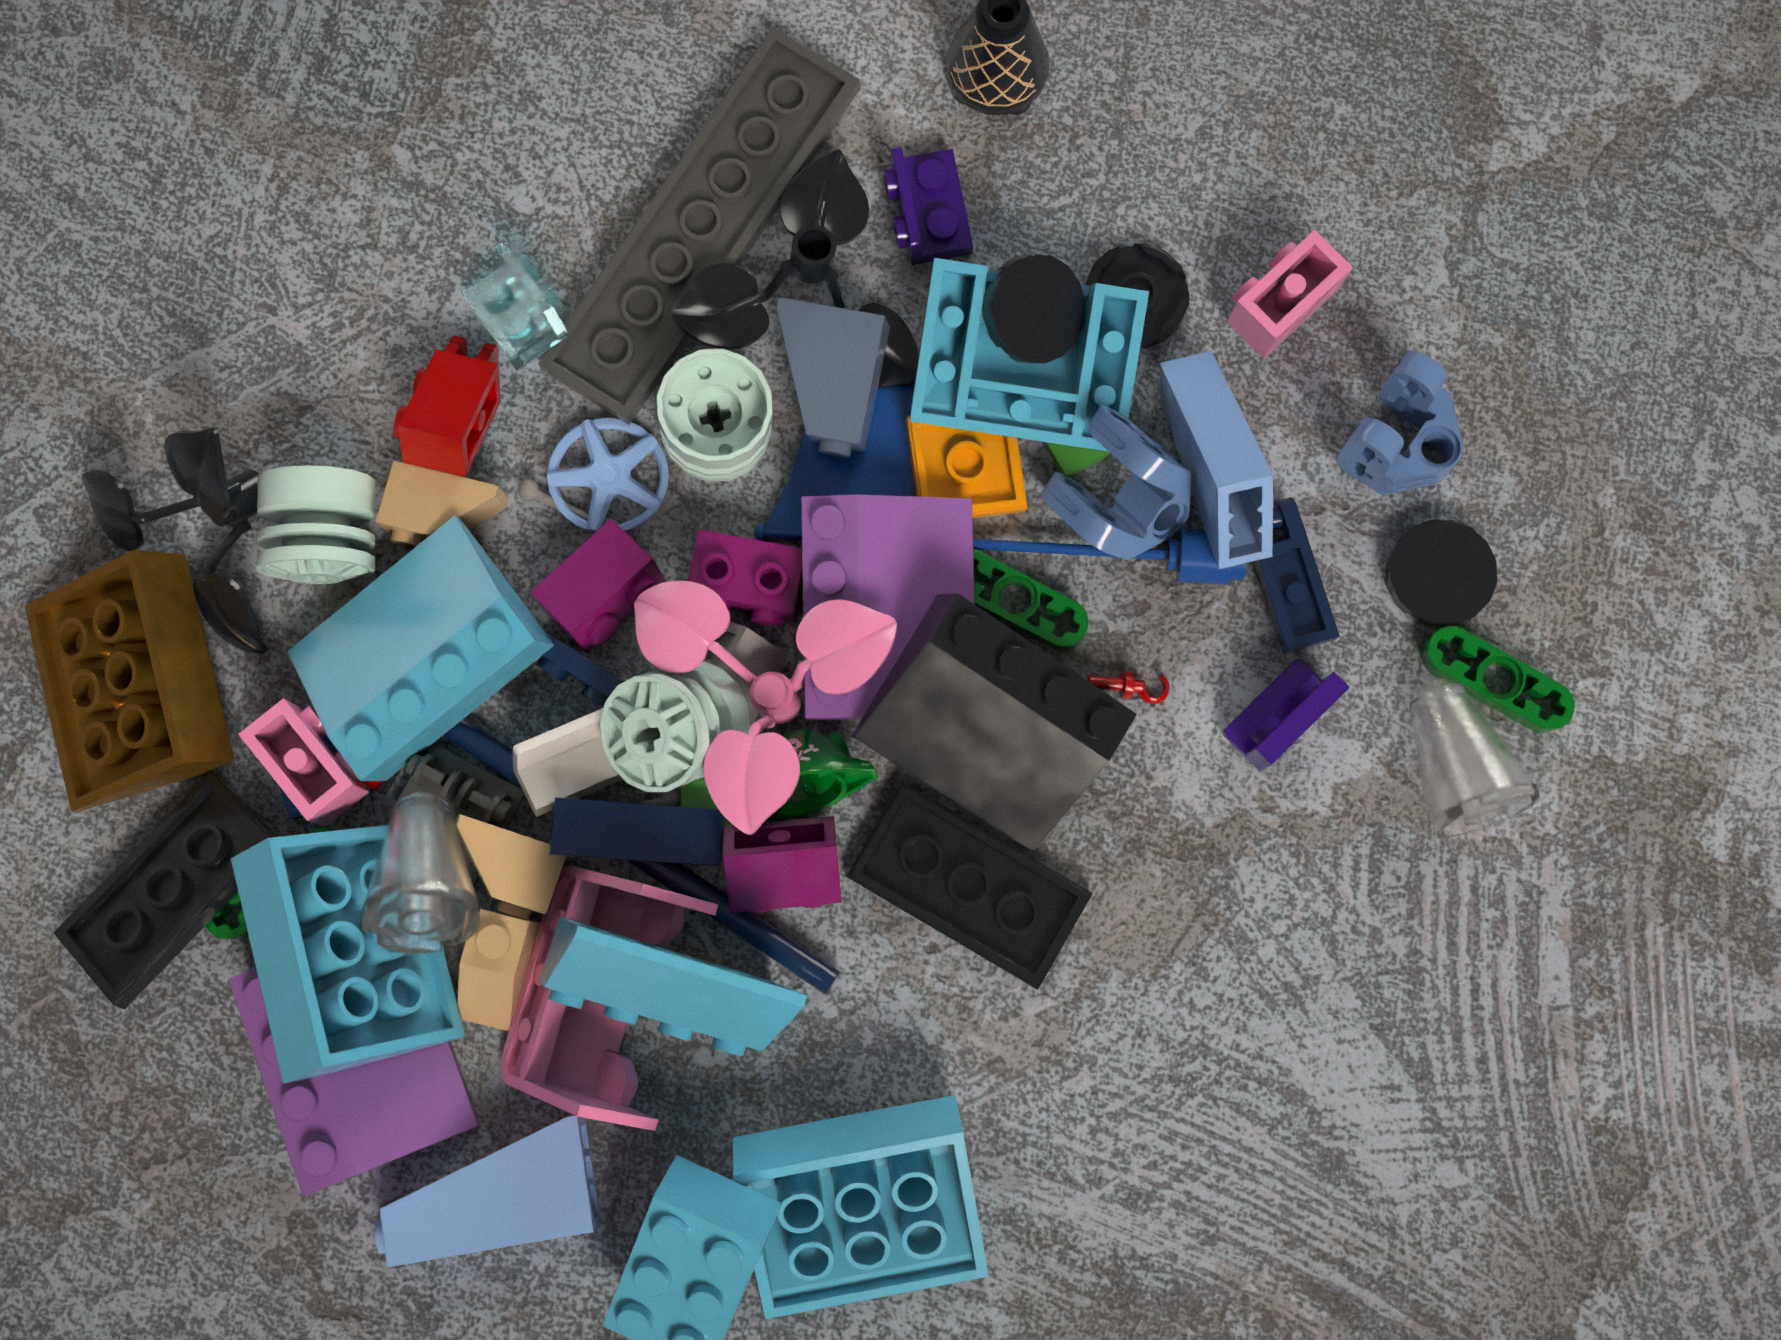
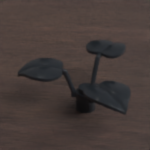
(821, 210)
(200, 471)

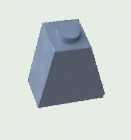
(835, 370)

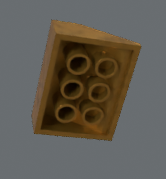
(128, 679)

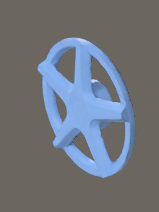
(607, 473)

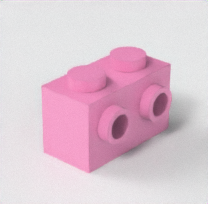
(1288, 294)
(304, 762)

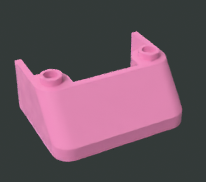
(572, 1052)

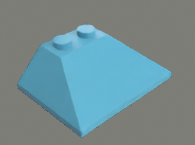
(977, 388)

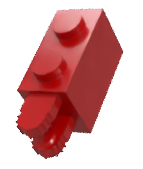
(450, 408)

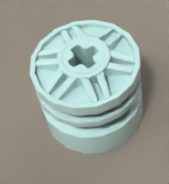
(718, 385)
(316, 524)
(664, 722)

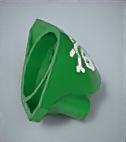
(825, 773)

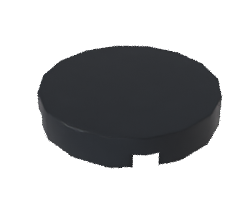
(1148, 270)
(1034, 308)
(1441, 573)

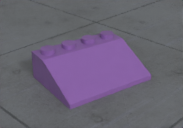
(886, 557)
(361, 1114)

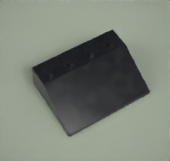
(992, 721)

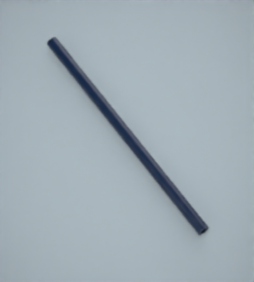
(675, 876)

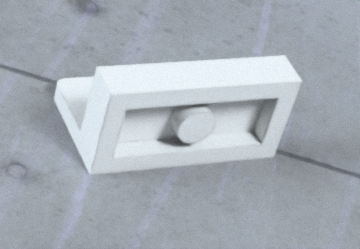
(563, 763)

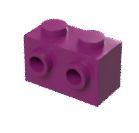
(750, 575)
(597, 586)
(782, 865)

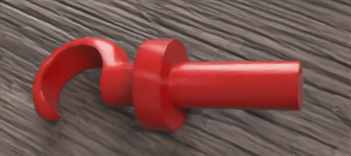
(1127, 685)

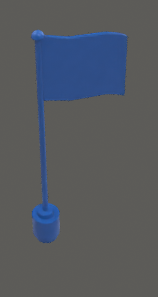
(888, 472)

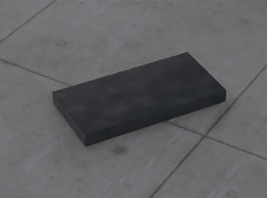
(969, 885)
(163, 891)

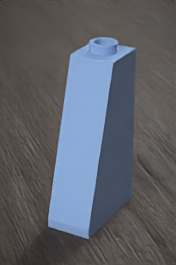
(1226, 464)
(507, 1199)

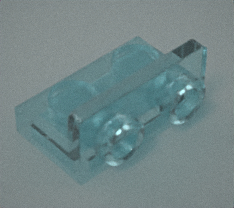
(516, 310)

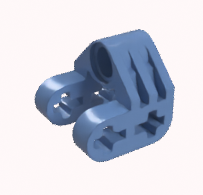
(1374, 446)
(1148, 506)

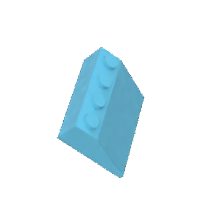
(416, 652)
(323, 981)
(667, 987)
(866, 1207)

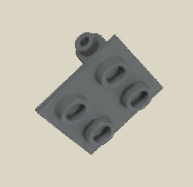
(464, 788)

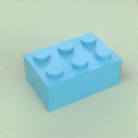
(691, 1257)

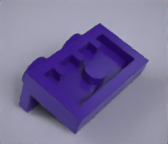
(930, 206)
(1283, 713)

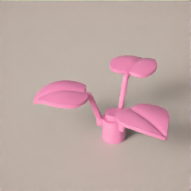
(757, 771)

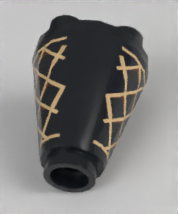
(998, 59)

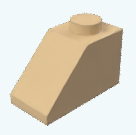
(425, 499)
(511, 866)
(494, 968)

